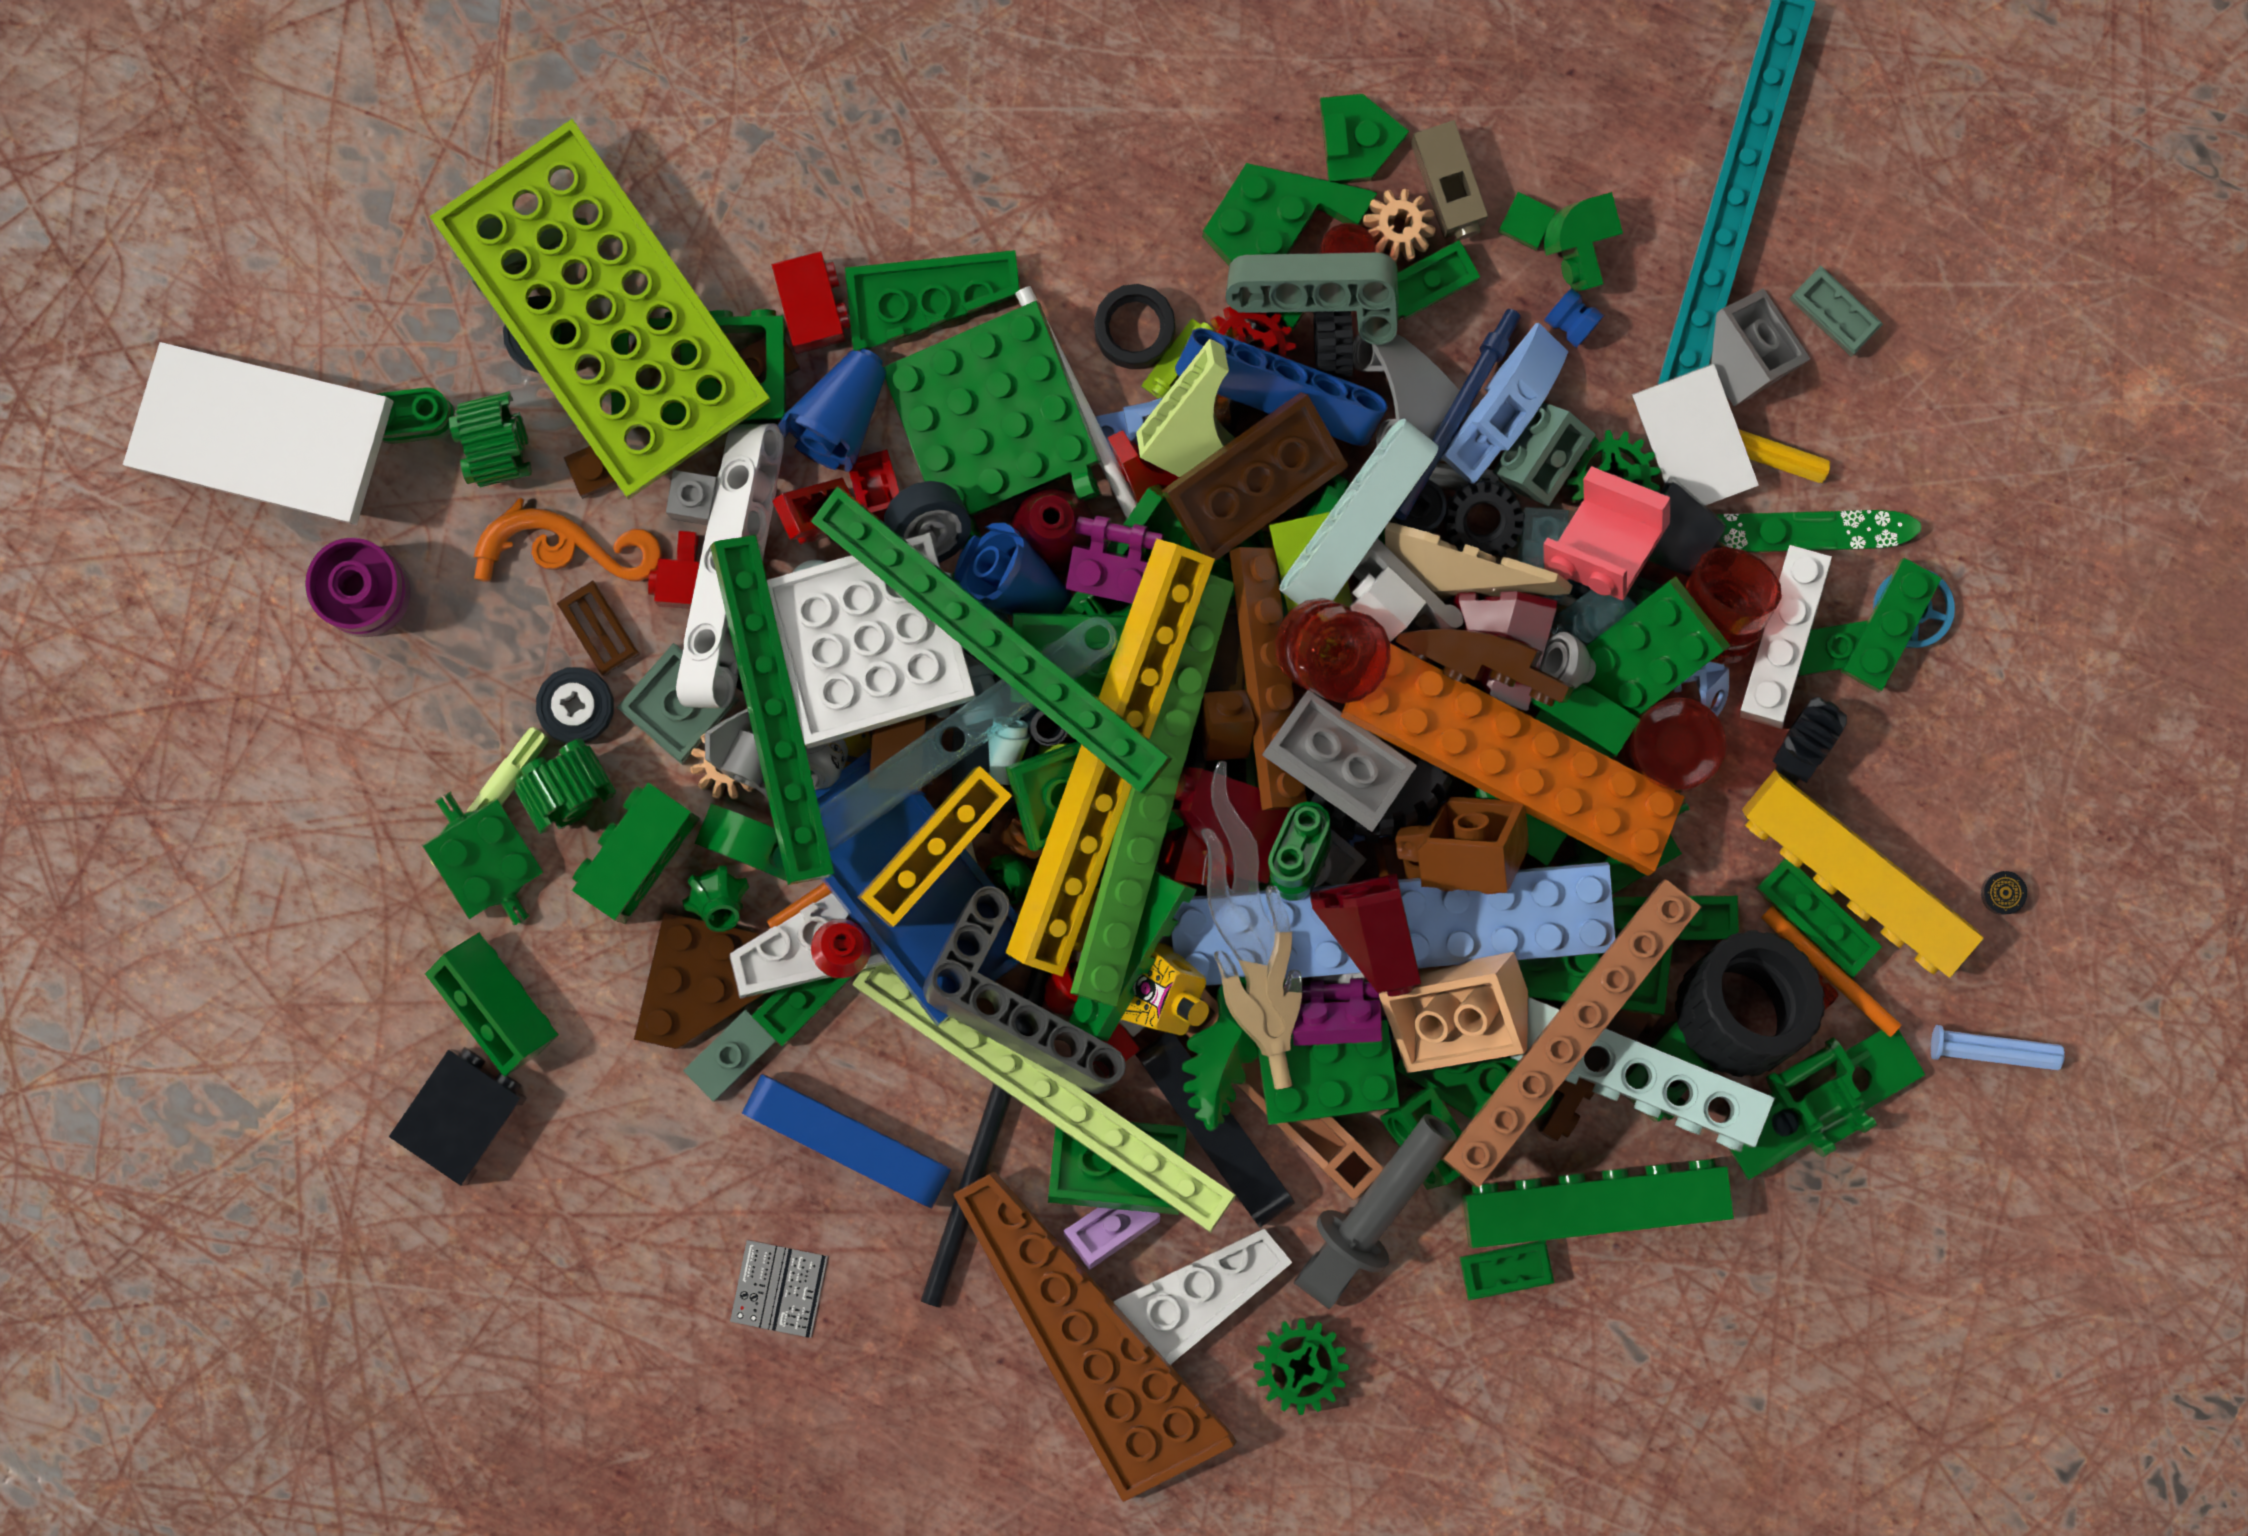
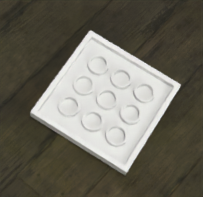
(862, 650)

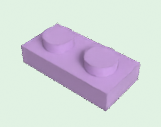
(1106, 1232)

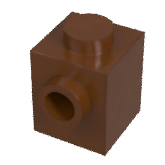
(1225, 725)

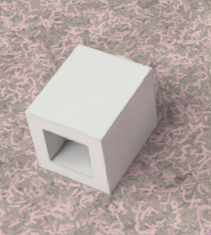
(1388, 601)

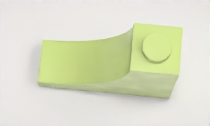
(1183, 424)

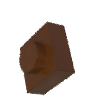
(588, 472)

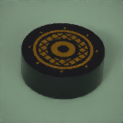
(2004, 893)

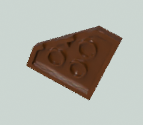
(690, 982)

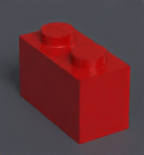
(809, 302)

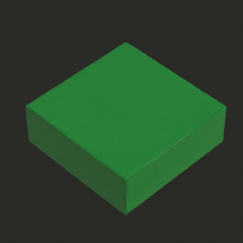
(1526, 221)

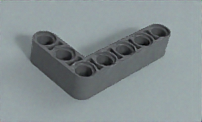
(1011, 1006)

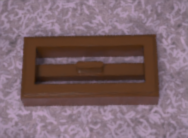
(617, 659)

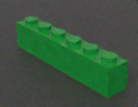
(1597, 1205)

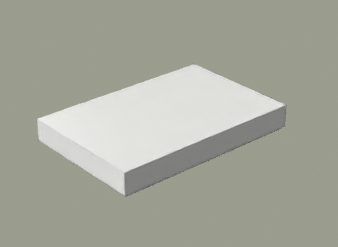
(1696, 435)

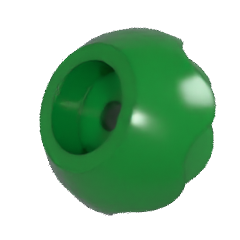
(1010, 876)

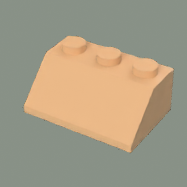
(1461, 1014)

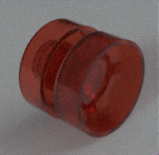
(1676, 744)

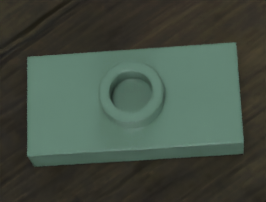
(1836, 311)
(729, 1055)

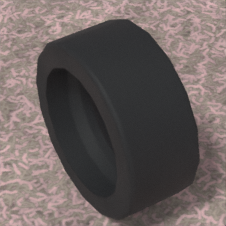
(1130, 294)

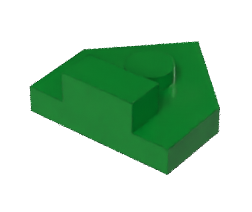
(1357, 137)

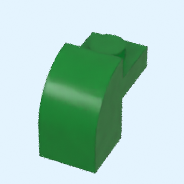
(1572, 234)
(741, 840)

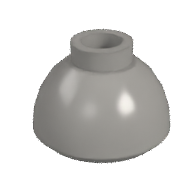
(1568, 660)

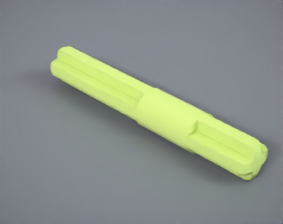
(503, 779)

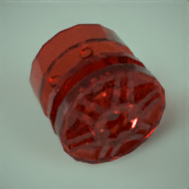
(1737, 597)
(1333, 650)

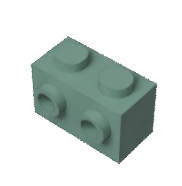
(1544, 454)

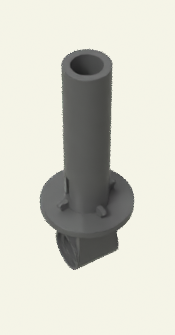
(1354, 1238)

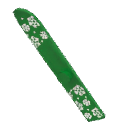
(1818, 530)

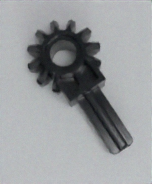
(1809, 740)

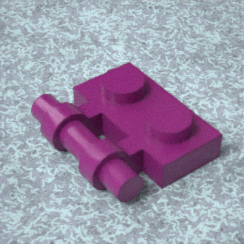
(1109, 573)
(1338, 1021)

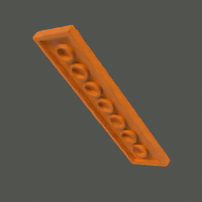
(1519, 760)

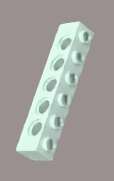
(1747, 1106)

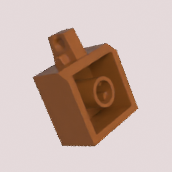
(1468, 845)

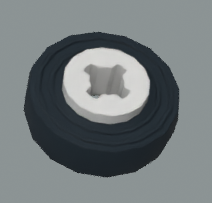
(589, 710)

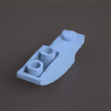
(1508, 406)

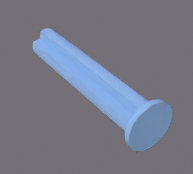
(1996, 1049)

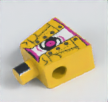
(1168, 994)

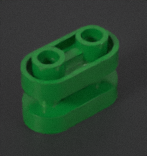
(417, 415)
(1300, 850)

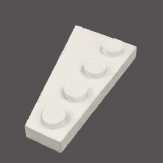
(1199, 1296)

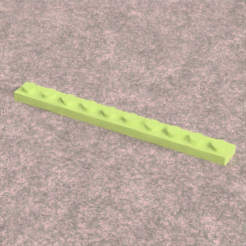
(1061, 1104)

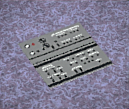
(778, 1289)

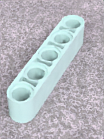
(1360, 514)

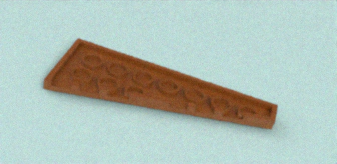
(1118, 1385)

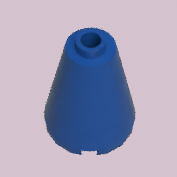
(837, 411)
(1010, 574)

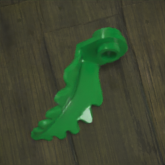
(1218, 1064)

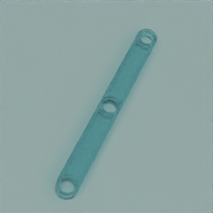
(927, 758)

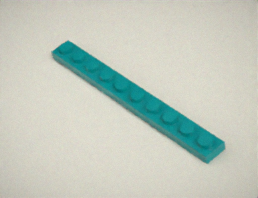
(1737, 186)

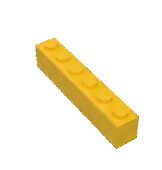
(1861, 874)

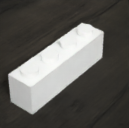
(1786, 637)

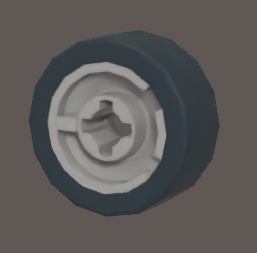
(934, 510)

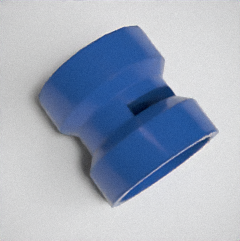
(1574, 317)

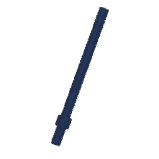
(1492, 351)

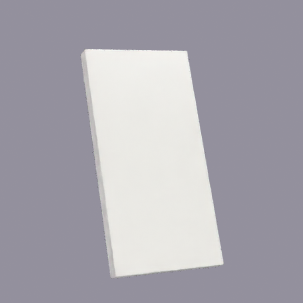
(258, 433)

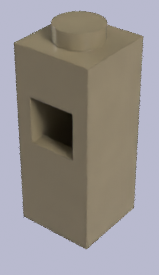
(1449, 181)

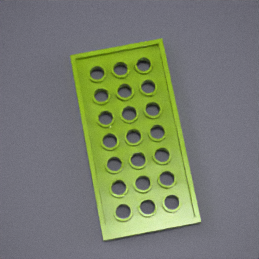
(594, 338)

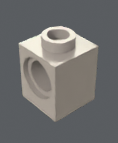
(690, 497)

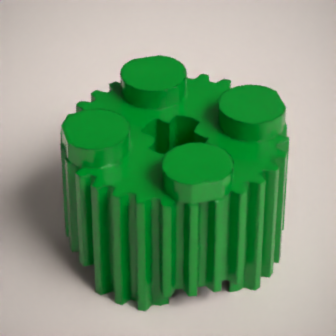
(490, 440)
(563, 786)

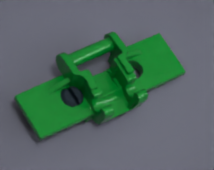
(1835, 1106)

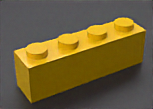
(934, 846)

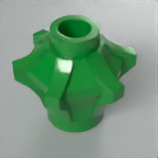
(716, 898)

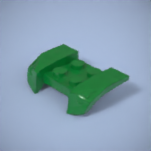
(1591, 721)

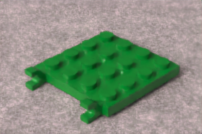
(995, 413)

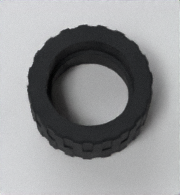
(1786, 979)

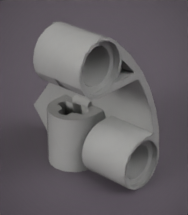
(1417, 385)
(733, 751)

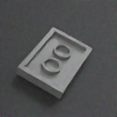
(1339, 760)

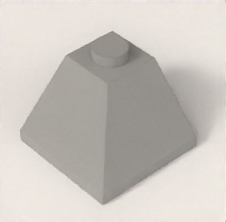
(1753, 347)

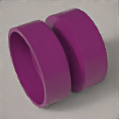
(357, 587)

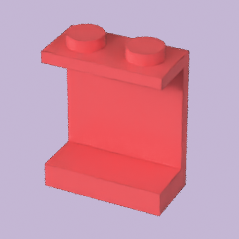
(1609, 534)

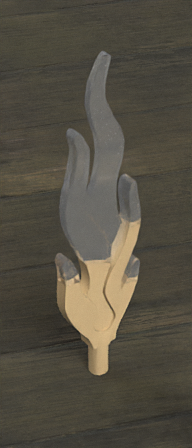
(1265, 1008)

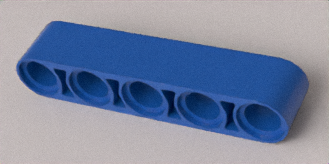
(1271, 380)
(846, 1141)

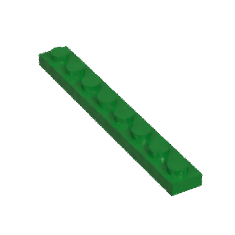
(772, 709)

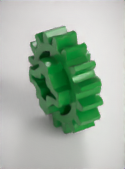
(1611, 456)
(1319, 1373)

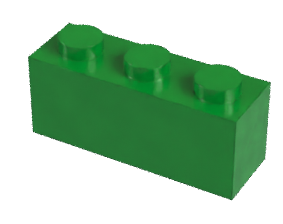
(491, 1004)

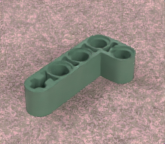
(1320, 284)

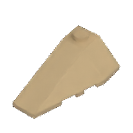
(1472, 570)

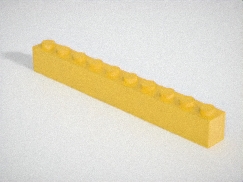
(1094, 791)

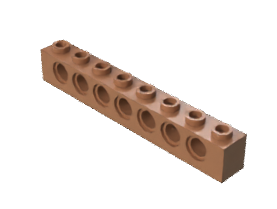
(1571, 1033)

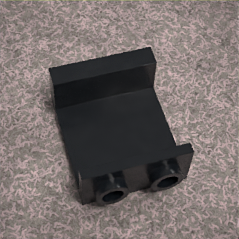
(457, 1114)

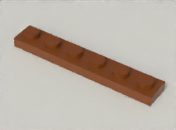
(1267, 687)

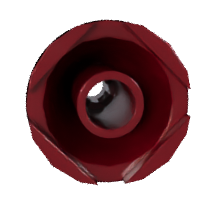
(1055, 540)

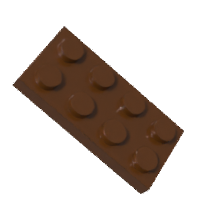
(1255, 477)

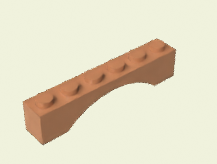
(1318, 1138)

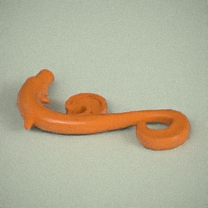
(570, 535)

